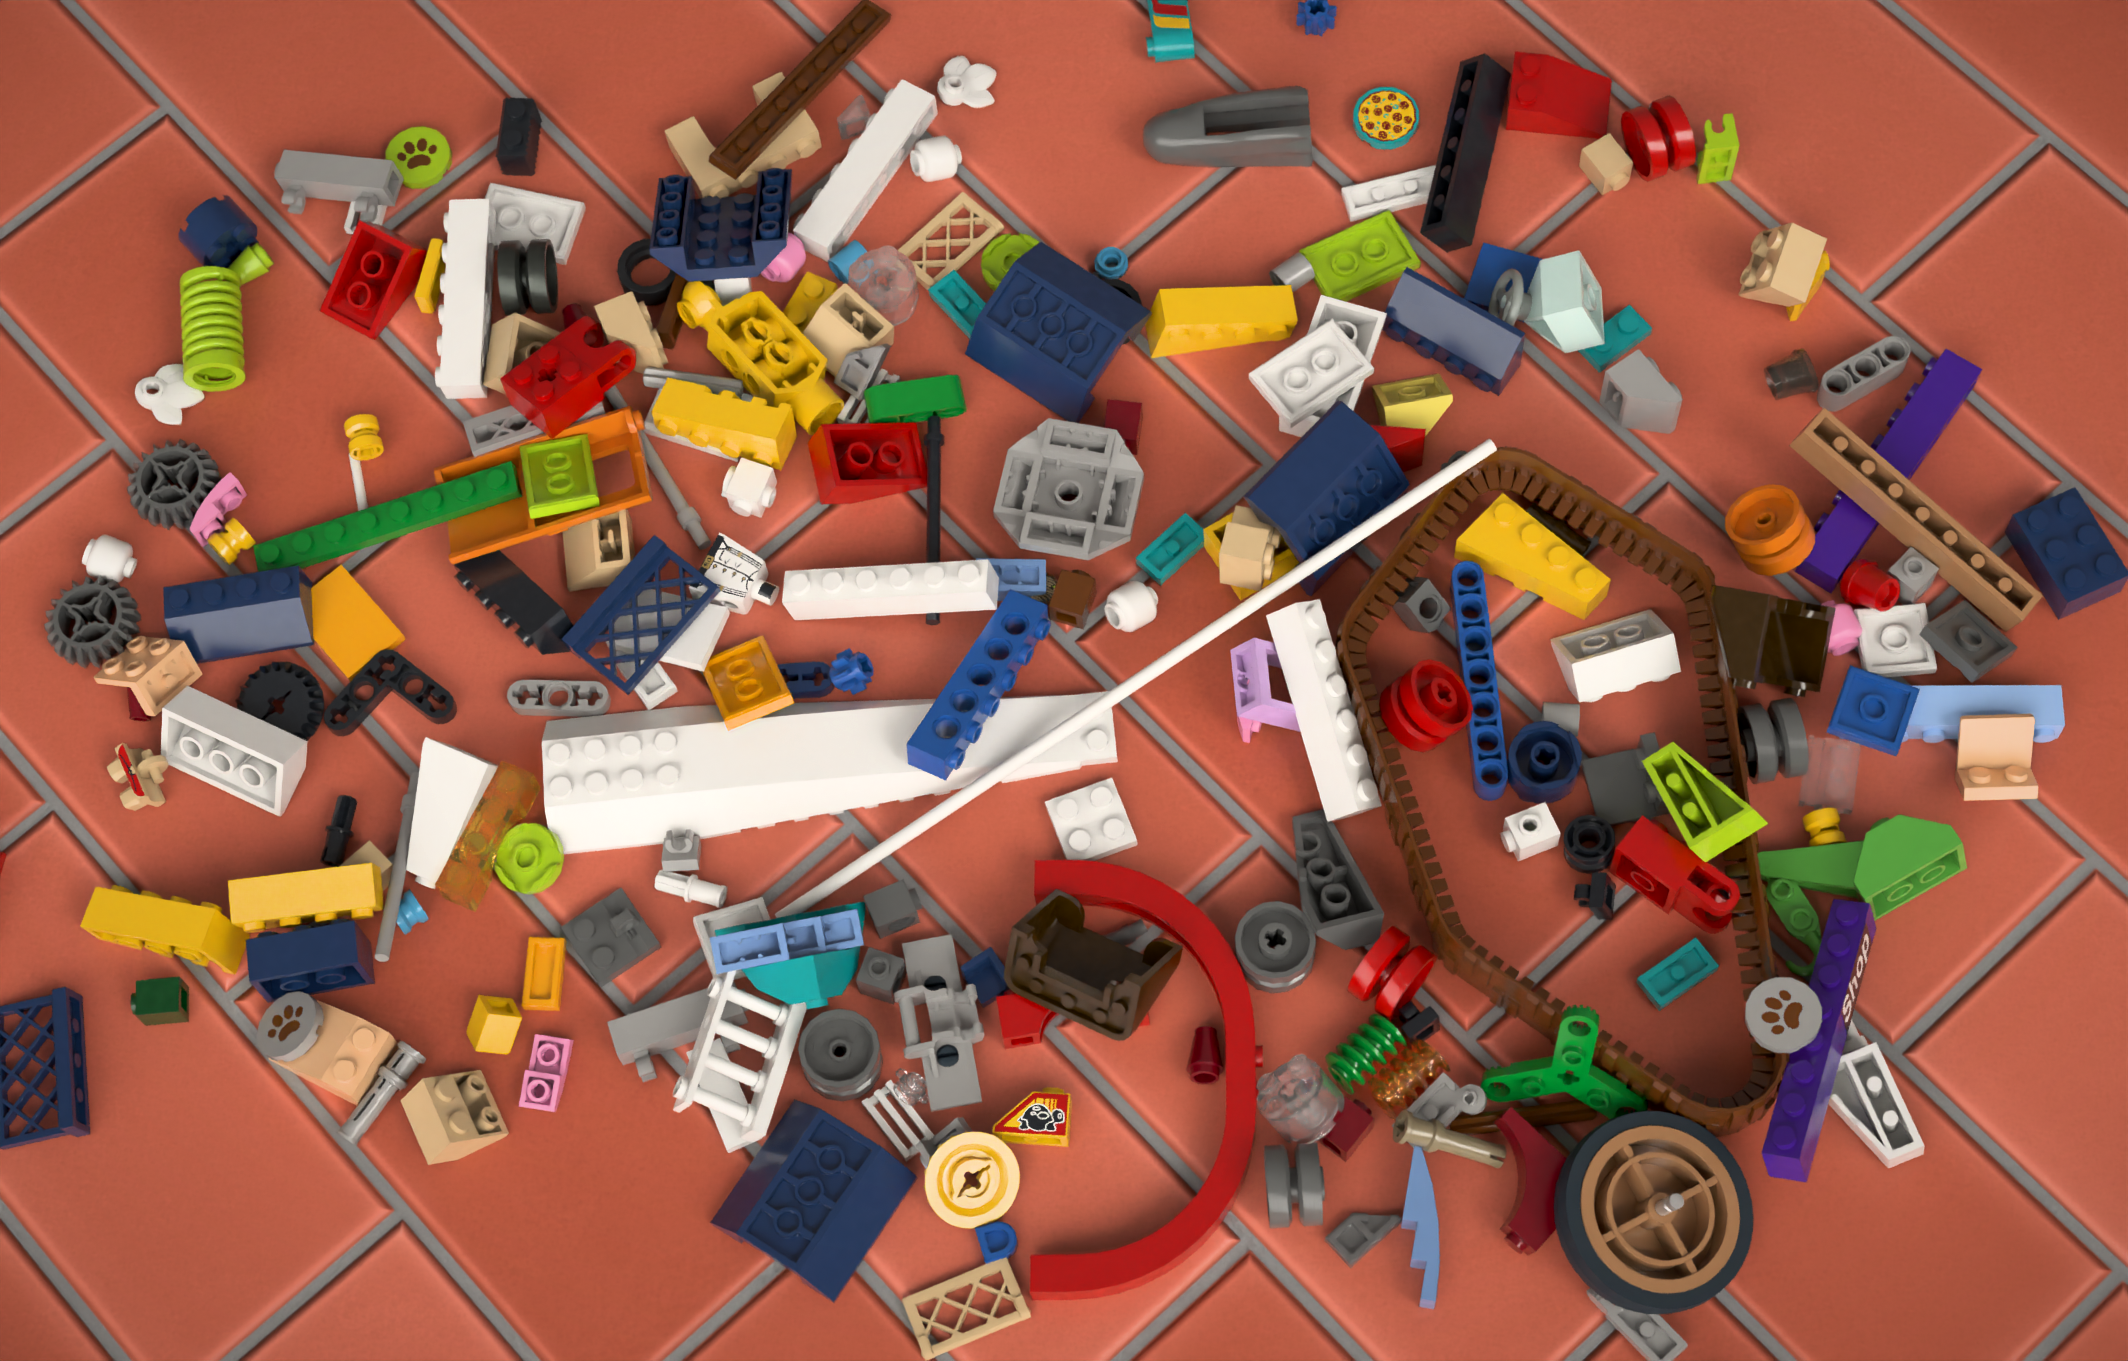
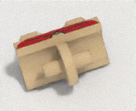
(143, 773)

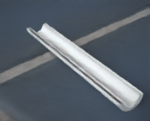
(358, 484)

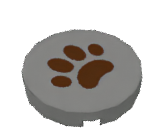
(1783, 1014)
(289, 1026)

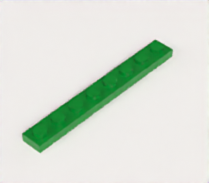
(390, 519)

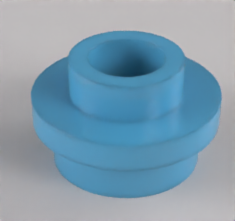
(1111, 255)

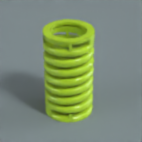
(212, 329)

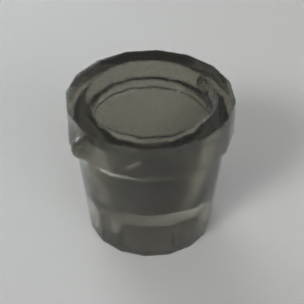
(1791, 375)

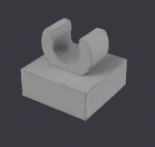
(681, 852)

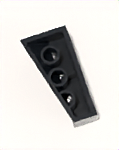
(516, 601)

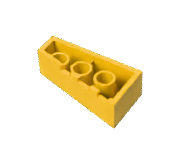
(1218, 318)
(726, 422)
(1529, 555)
(305, 897)
(165, 926)

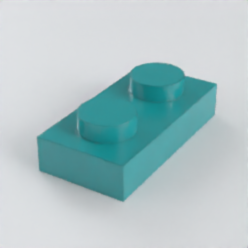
(957, 301)
(1620, 336)
(1171, 549)
(1677, 974)

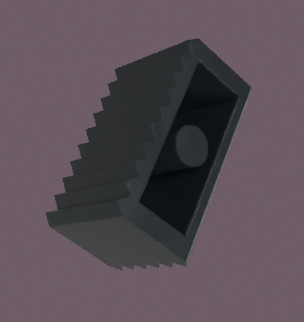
(518, 137)

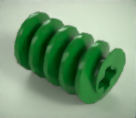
(1363, 1051)

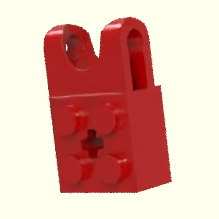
(567, 376)
(1673, 876)

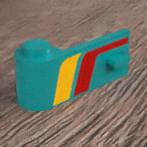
(1170, 31)

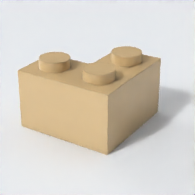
(1247, 550)

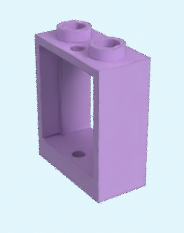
(1254, 700)

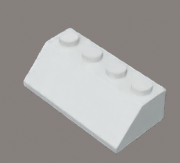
(1363, 329)
(232, 750)

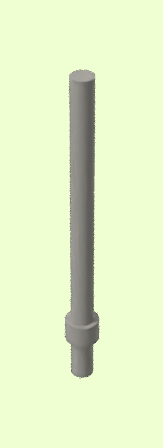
(687, 515)
(397, 874)

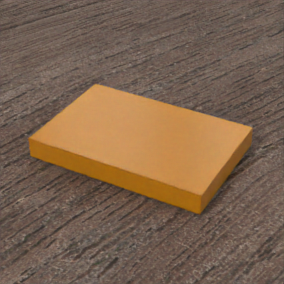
(349, 623)
(746, 683)

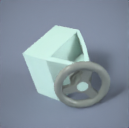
(1559, 305)

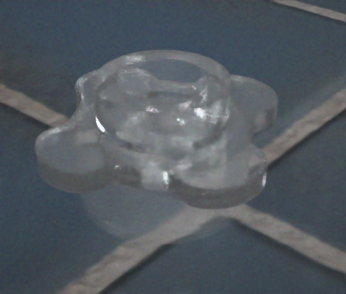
(910, 1088)

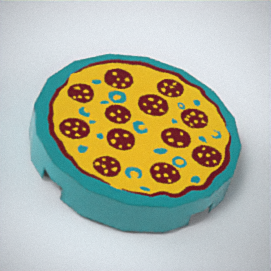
(1386, 118)

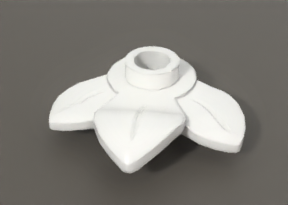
(966, 83)
(171, 396)

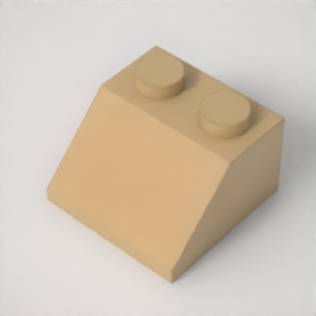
(510, 344)

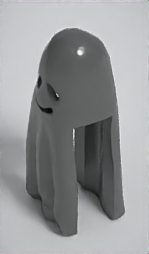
(1269, 124)

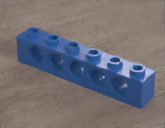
(1008, 637)

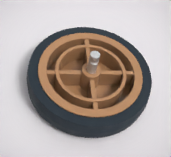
(1653, 1212)

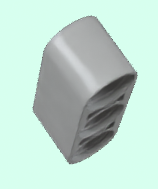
(1871, 360)

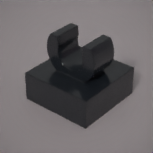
(1597, 896)
(1418, 1024)

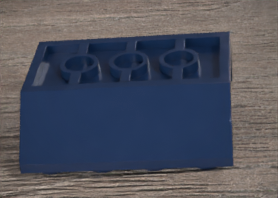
(724, 235)
(1053, 330)
(1328, 487)
(815, 1198)

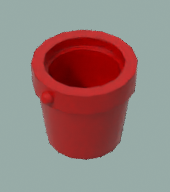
(1869, 586)

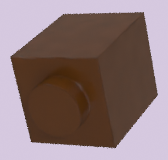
(1072, 598)

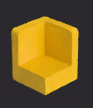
(493, 1024)

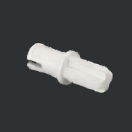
(691, 888)

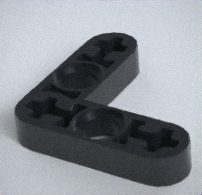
(392, 681)

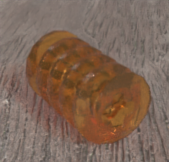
(1406, 1076)

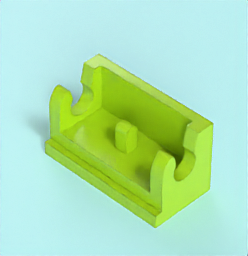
(1719, 152)

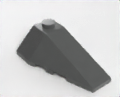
(1332, 886)

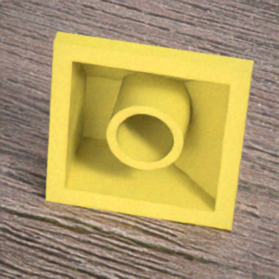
(1412, 402)

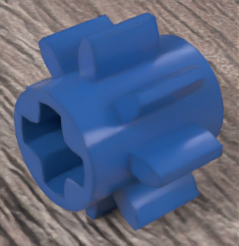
(1316, 16)
(851, 671)

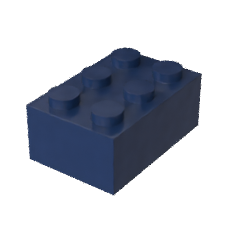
(2067, 553)
(310, 960)

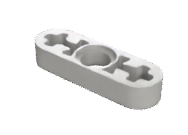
(533, 707)

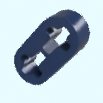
(802, 676)

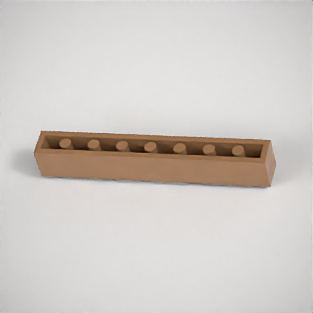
(1916, 520)

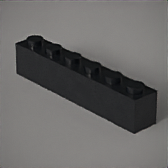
(1465, 153)

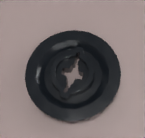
(284, 682)

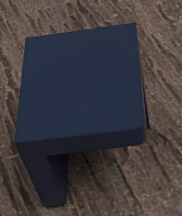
(988, 976)

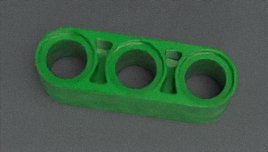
(915, 400)

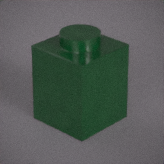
(161, 1001)

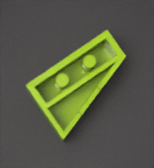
(1700, 804)

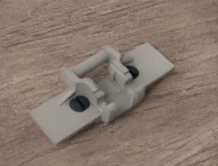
(954, 1022)

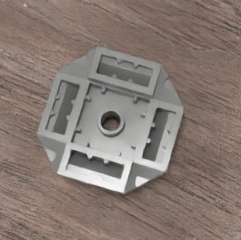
(1063, 461)

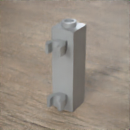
(338, 178)
(666, 1028)

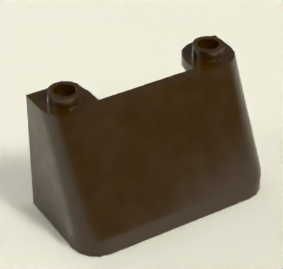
(1771, 639)
(1083, 972)

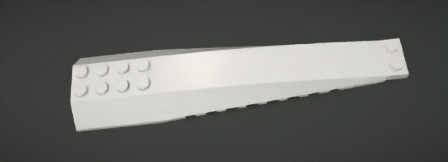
(680, 769)

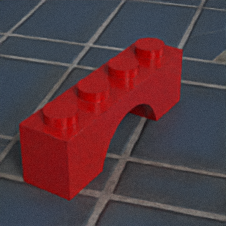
(1026, 1021)

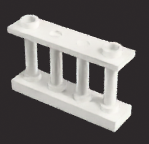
(765, 1082)

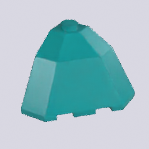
(809, 977)

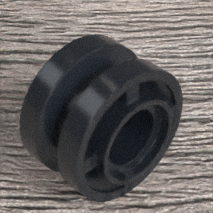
(1589, 829)

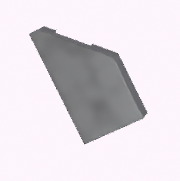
(861, 369)
(1359, 1235)

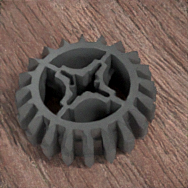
(179, 465)
(89, 604)

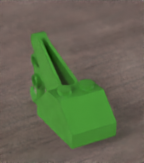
(1885, 869)

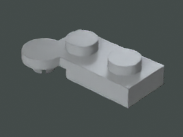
(1446, 1100)

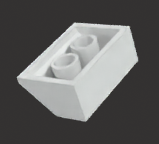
(1616, 655)

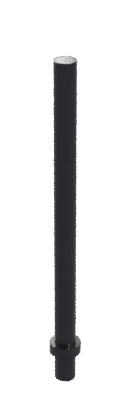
(934, 441)

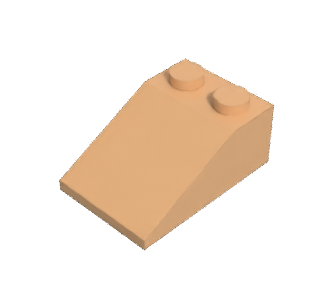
(344, 1055)

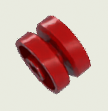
(1658, 138)
(1426, 705)
(1391, 972)

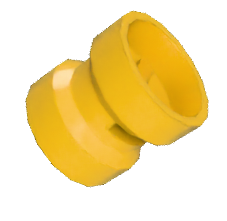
(363, 437)
(229, 543)
(1824, 827)

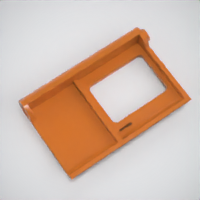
(511, 522)

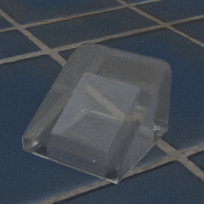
(853, 119)

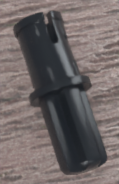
(339, 831)

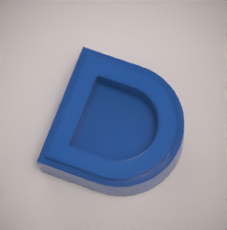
(996, 1241)

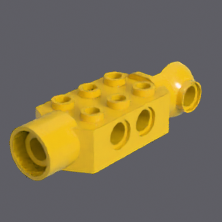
(764, 352)

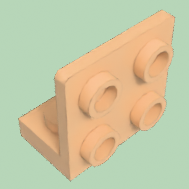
(153, 670)
(1995, 757)

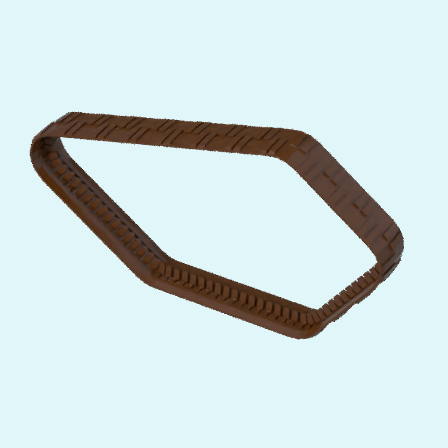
(1692, 580)

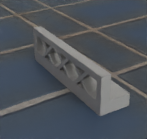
(506, 427)

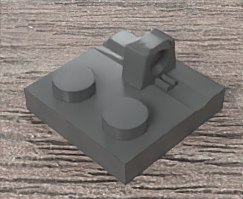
(1968, 641)
(610, 937)

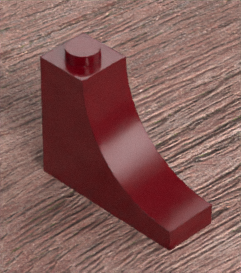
(1538, 1171)

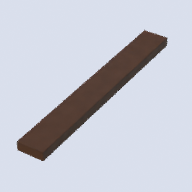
(799, 89)

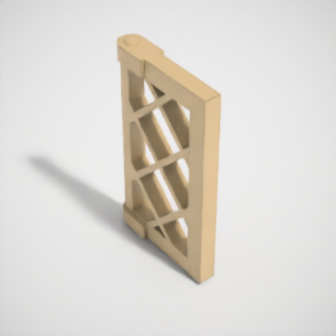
(943, 218)
(969, 1278)

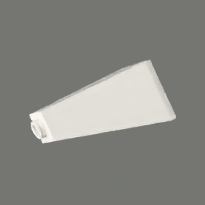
(445, 800)

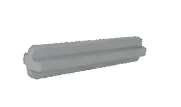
(657, 377)

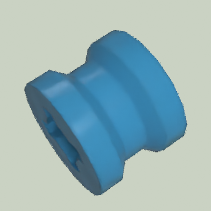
(410, 912)

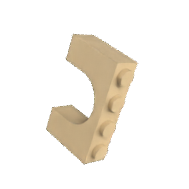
(693, 149)

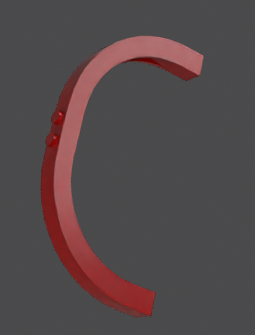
(1157, 1254)

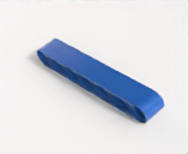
(1481, 664)

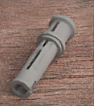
(392, 1078)

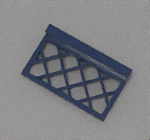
(615, 603)
(69, 1064)

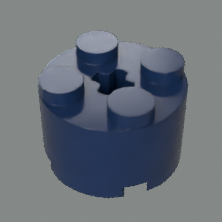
(218, 232)
(1561, 758)

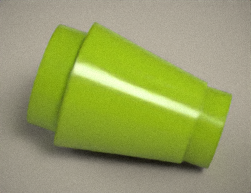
(251, 263)

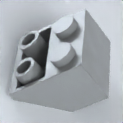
(1640, 396)

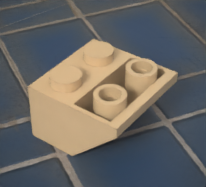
(1782, 265)
(630, 322)
(845, 326)
(598, 550)
(453, 1115)

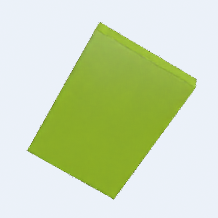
(1361, 257)
(559, 476)

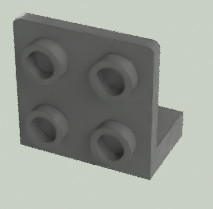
(1621, 785)

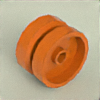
(1770, 529)

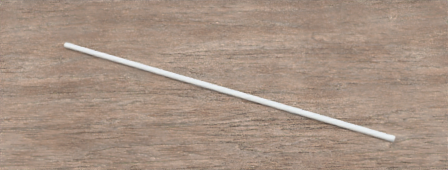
(1138, 680)

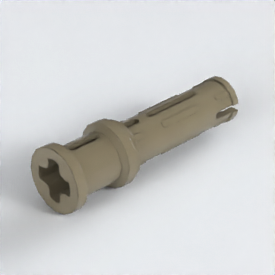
(1433, 1136)

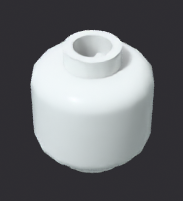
(935, 158)
(109, 558)
(1131, 606)

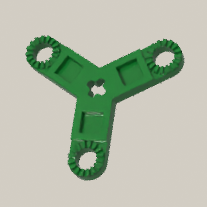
(1548, 1075)

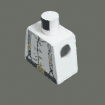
(737, 574)

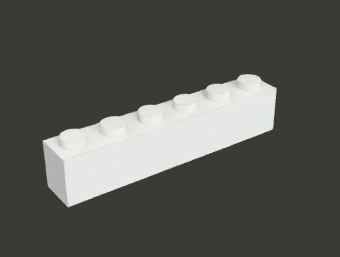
(865, 170)
(467, 298)
(891, 590)
(1323, 710)

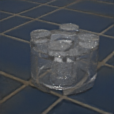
(886, 282)
(1299, 1100)

